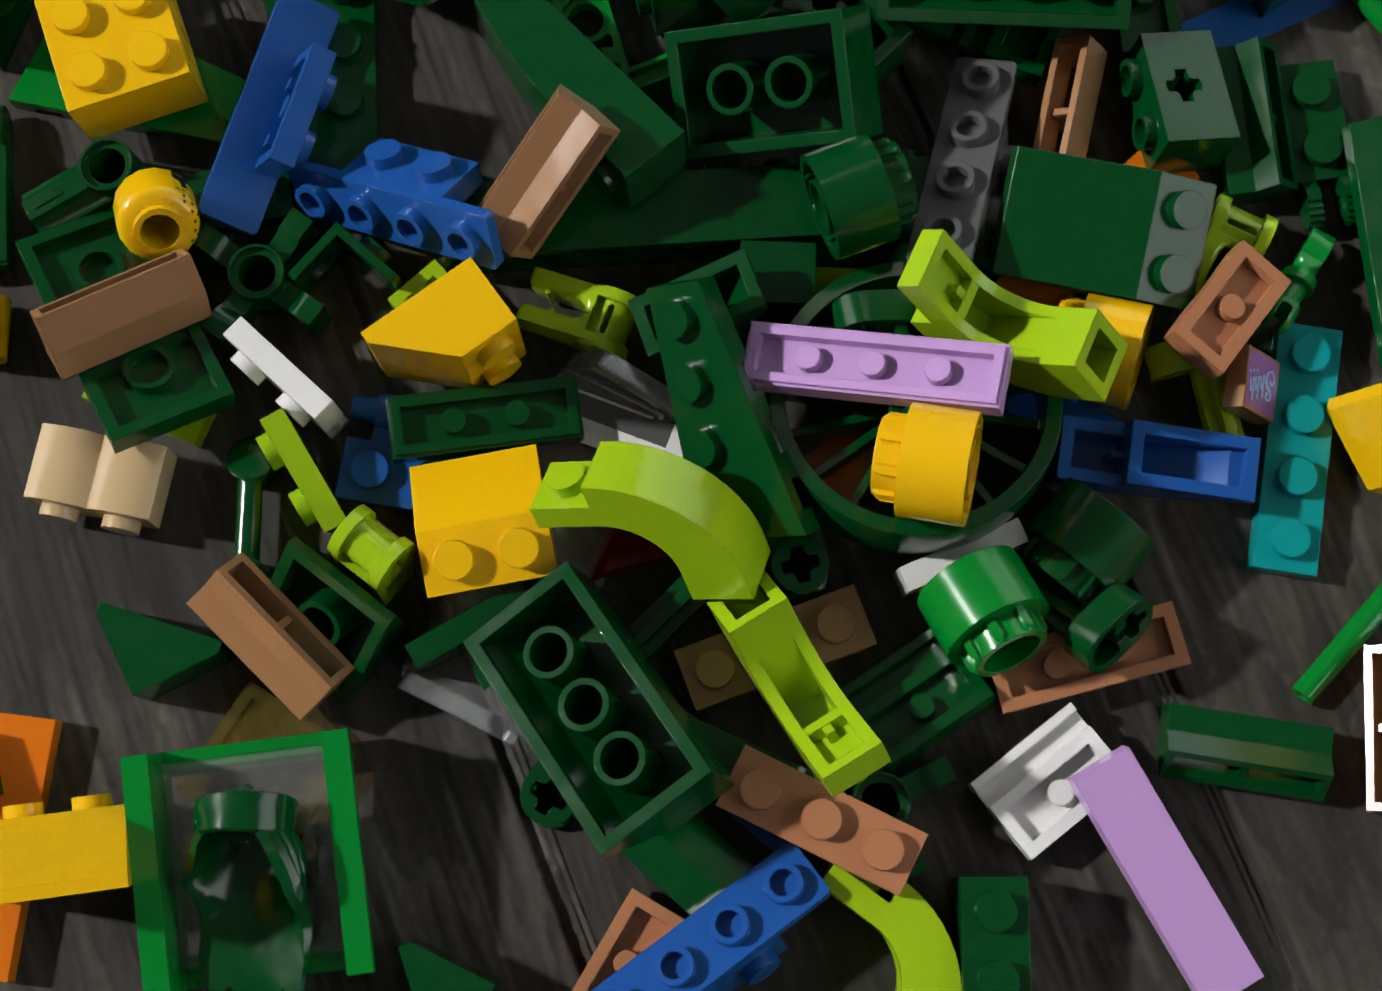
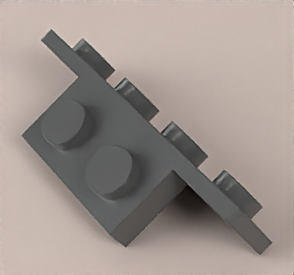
(969, 156)

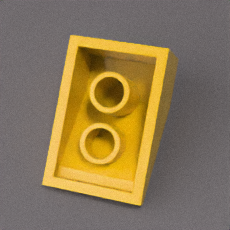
(63, 850)

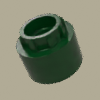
(859, 193)
(1085, 542)

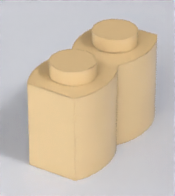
(82, 475)

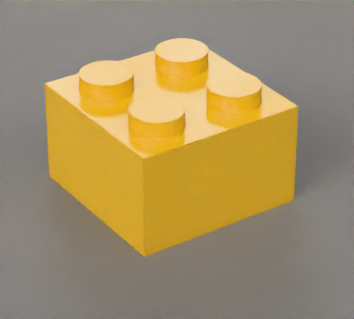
(120, 61)

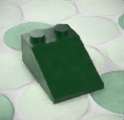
(1101, 228)

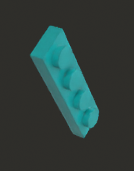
(1295, 455)

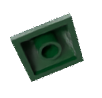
(341, 612)

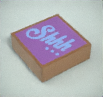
(1251, 386)

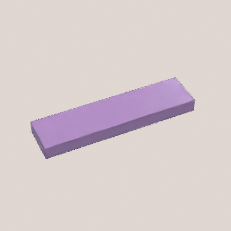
(878, 367)
(1164, 874)

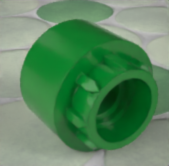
(986, 611)

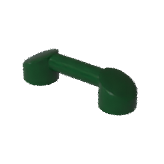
(251, 469)

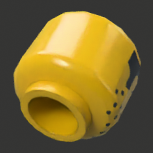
(156, 213)

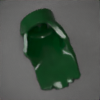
(249, 891)

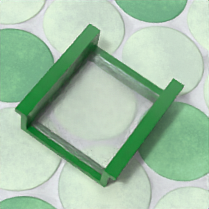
(159, 819)

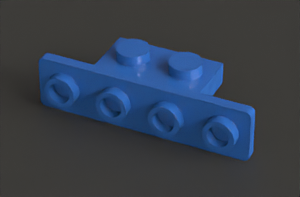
(273, 114)
(404, 198)
(732, 934)

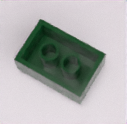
(775, 82)

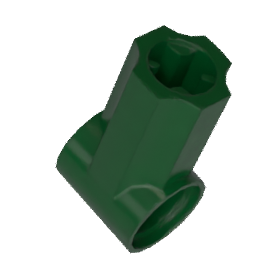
(81, 187)

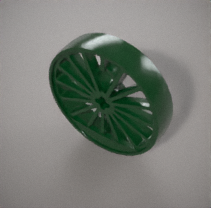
(895, 533)

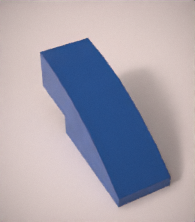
(1156, 460)

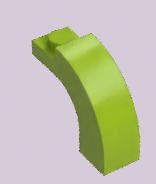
(1054, 348)
(666, 502)
(799, 688)
(908, 925)

